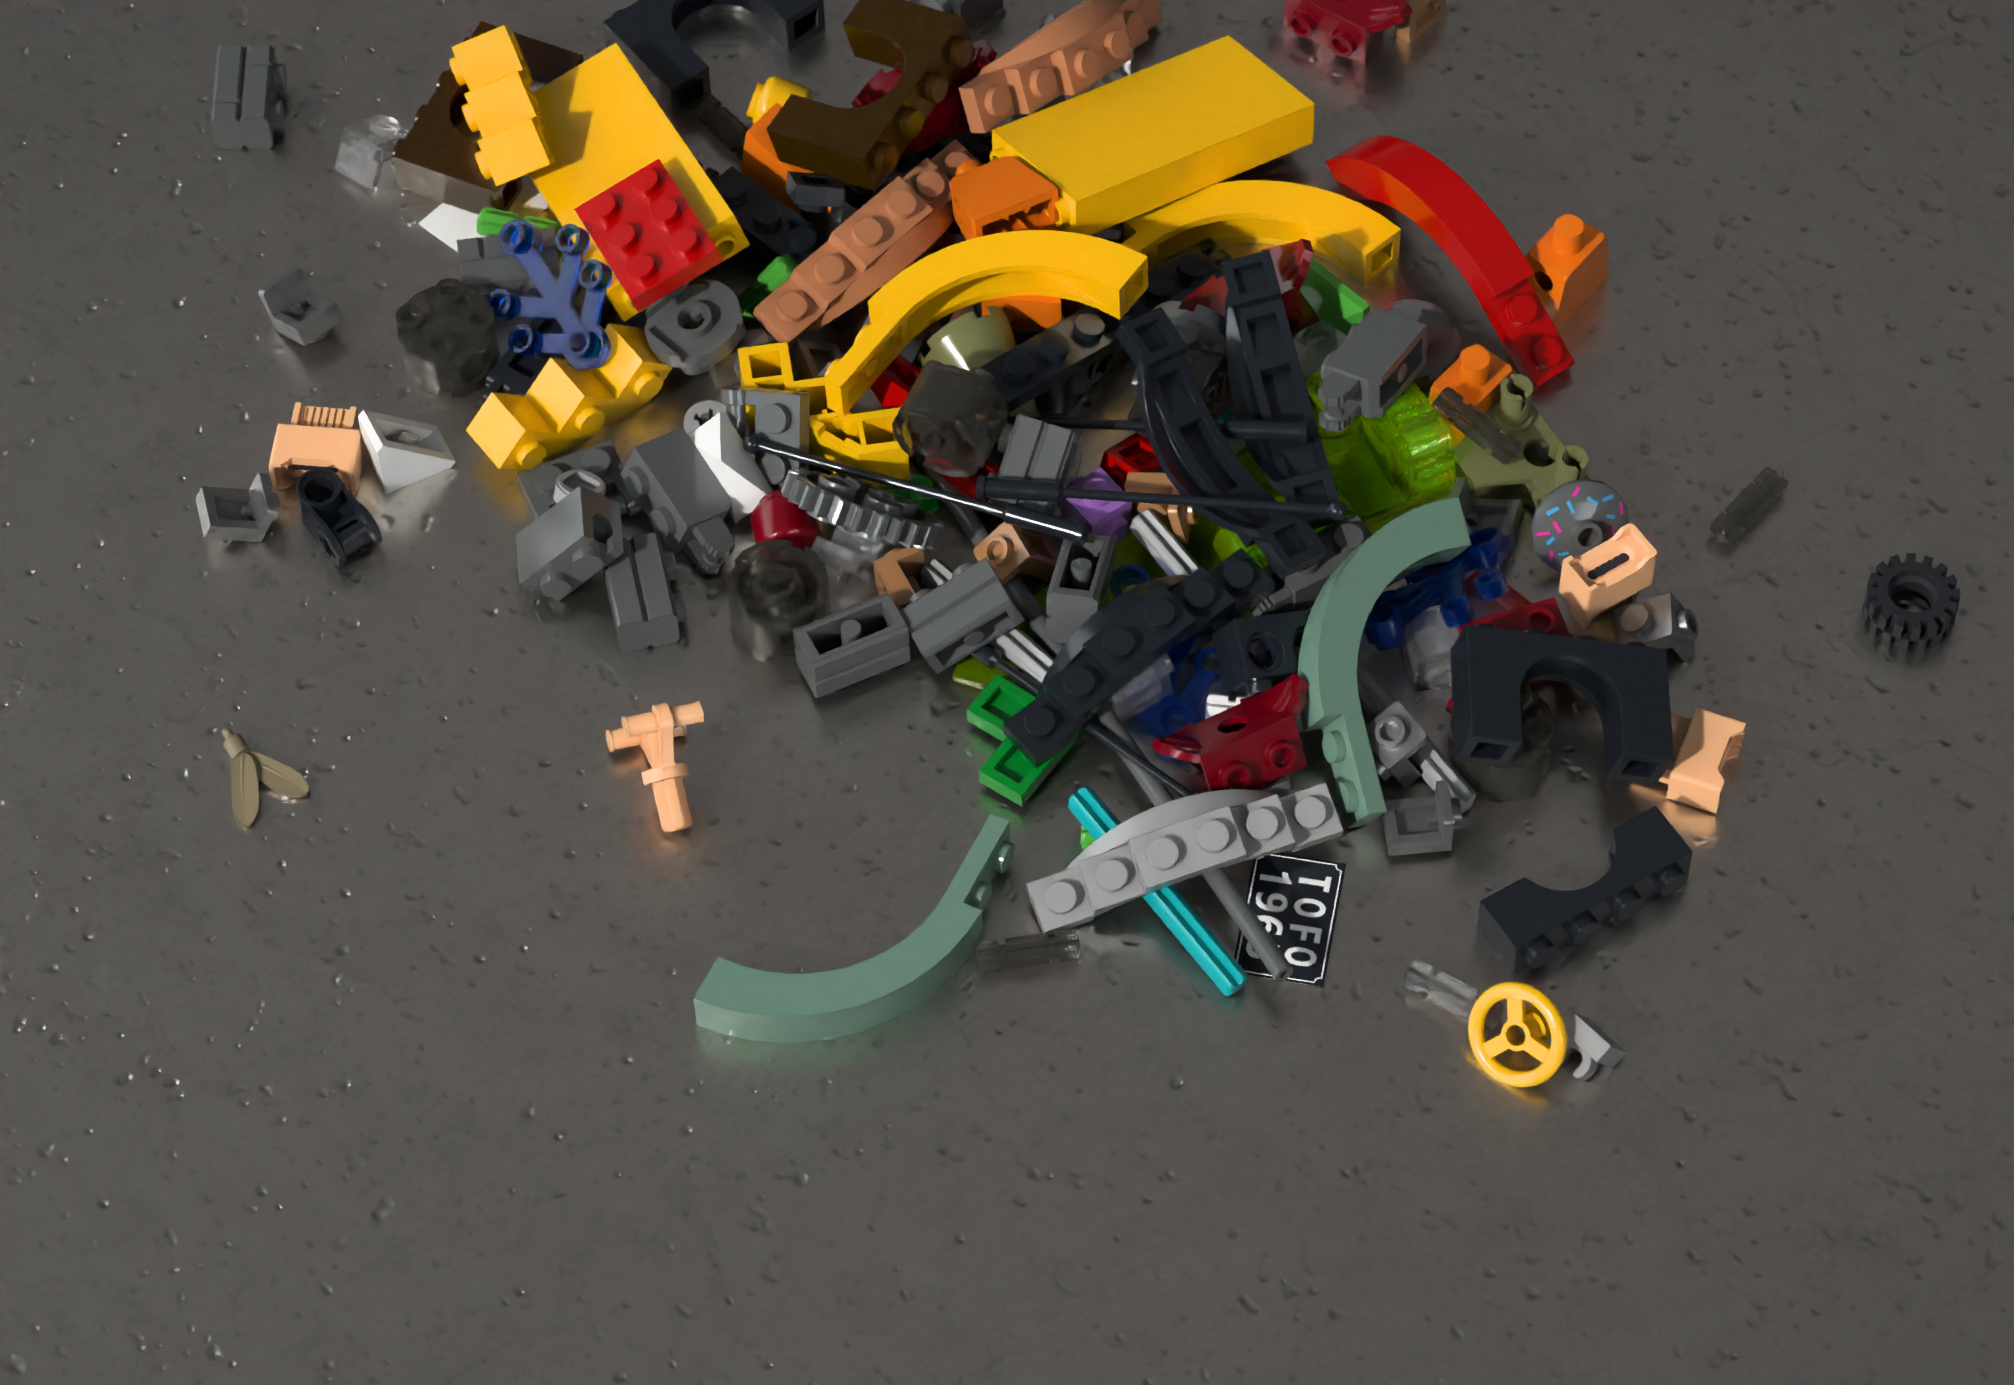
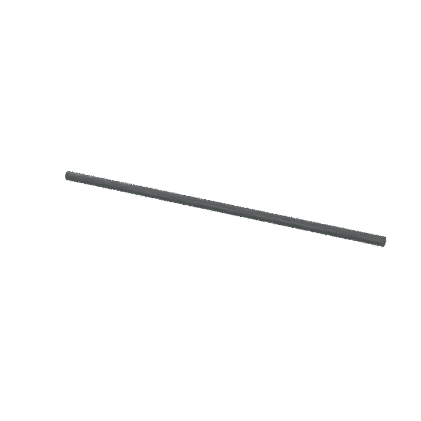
(1109, 722)

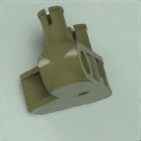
(1535, 468)

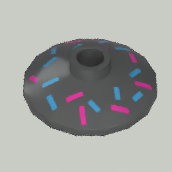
(1568, 512)

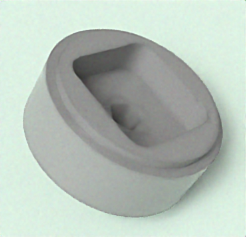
(572, 479)

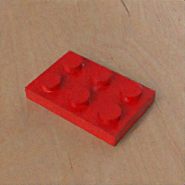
(648, 235)

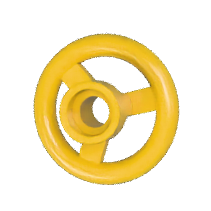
(1537, 1021)

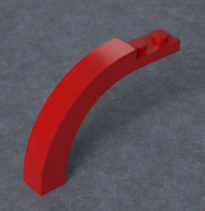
(1469, 234)

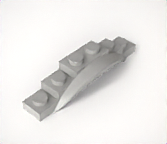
(1178, 844)

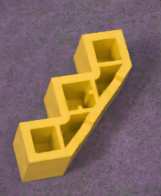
(501, 105)
(568, 403)
(855, 439)

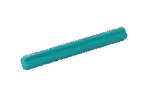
(1168, 904)

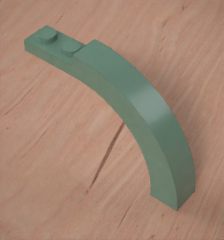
(1333, 639)
(869, 993)

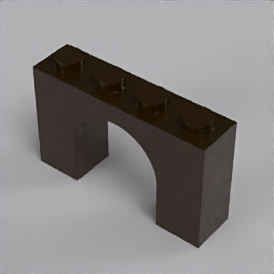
(867, 140)
(441, 161)

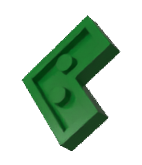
(1007, 768)

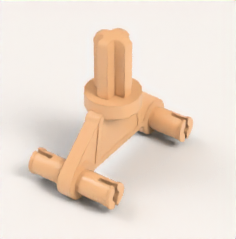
(655, 735)

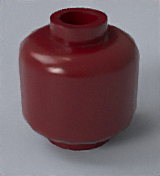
(781, 519)

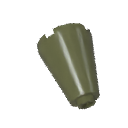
(973, 343)

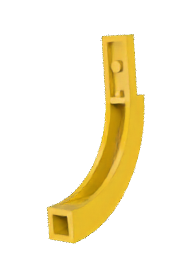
(1267, 214)
(978, 271)

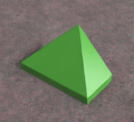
(1332, 299)

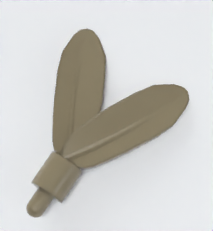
(253, 768)

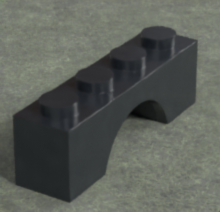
(776, 229)
(1533, 922)

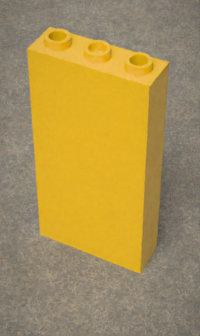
(605, 130)
(1159, 134)

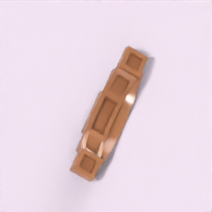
(1058, 60)
(866, 249)

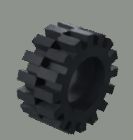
(1915, 579)

